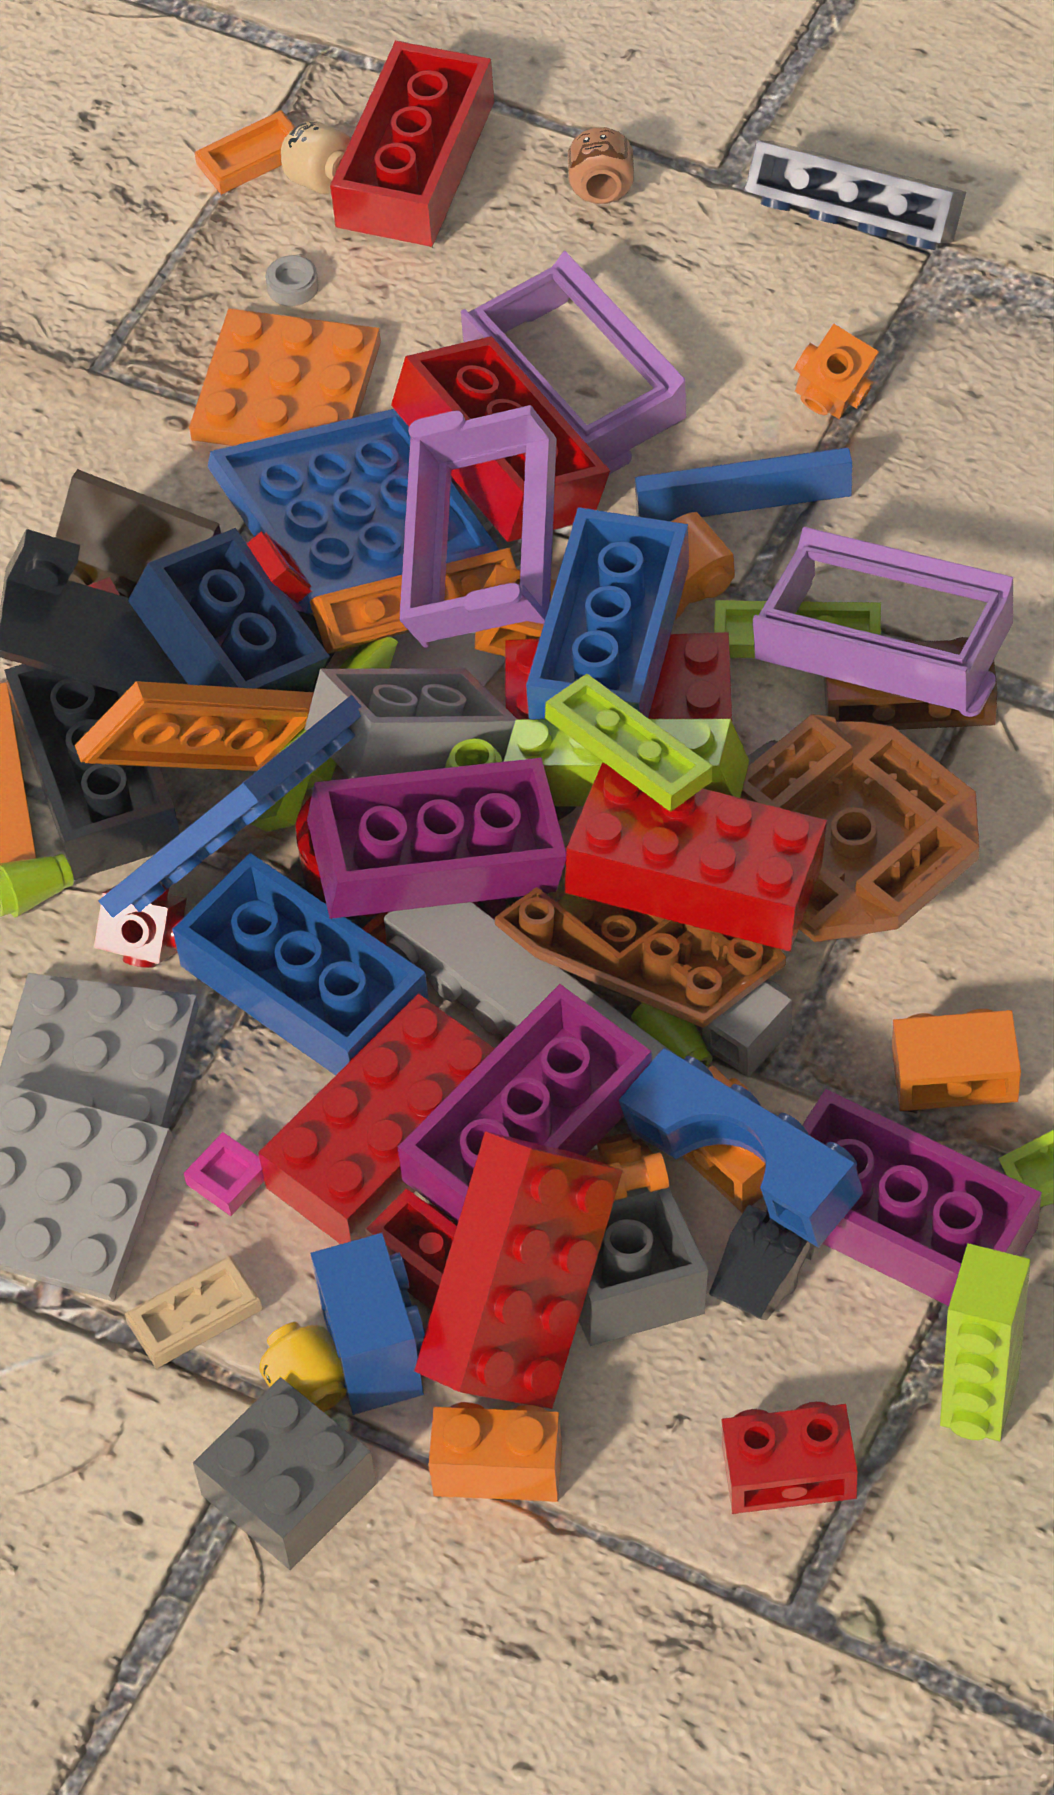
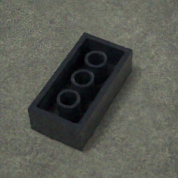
(99, 810)

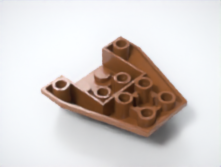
(641, 955)

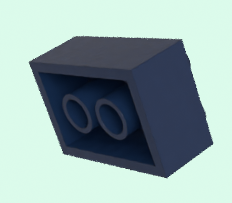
(226, 619)

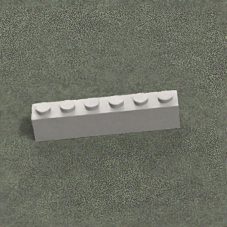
(488, 970)

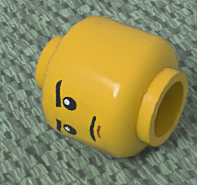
(306, 1361)

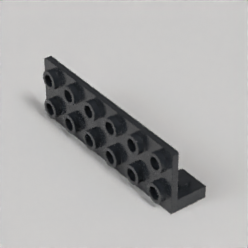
(79, 627)

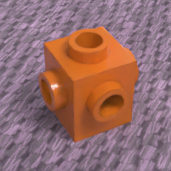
(835, 373)

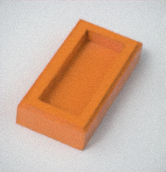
(245, 153)

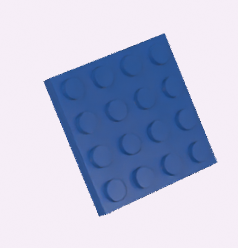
(337, 500)
(235, 810)

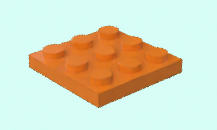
(282, 376)

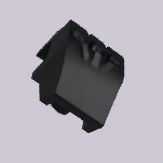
(759, 1264)

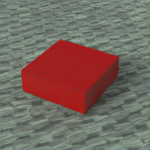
(280, 566)

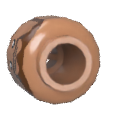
(600, 165)

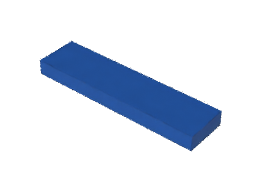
(745, 485)

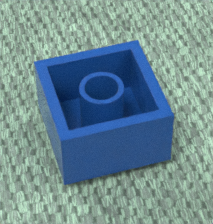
(370, 1321)

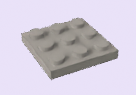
(100, 1045)
(73, 1189)

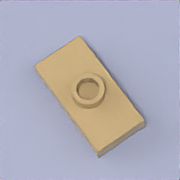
(193, 1311)

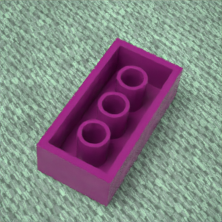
(435, 837)
(543, 1084)
(919, 1200)

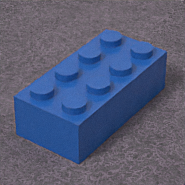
(611, 608)
(293, 966)

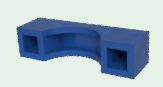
(684, 1108)

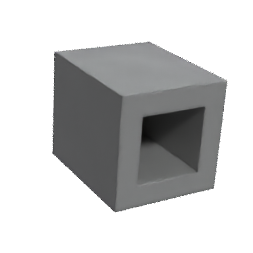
(751, 1028)

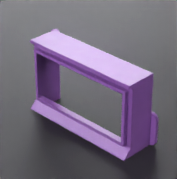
(629, 424)
(450, 443)
(877, 660)

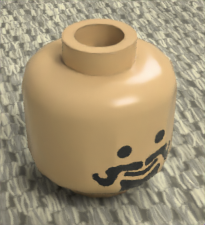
(313, 155)

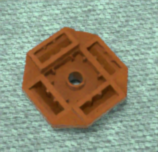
(877, 788)

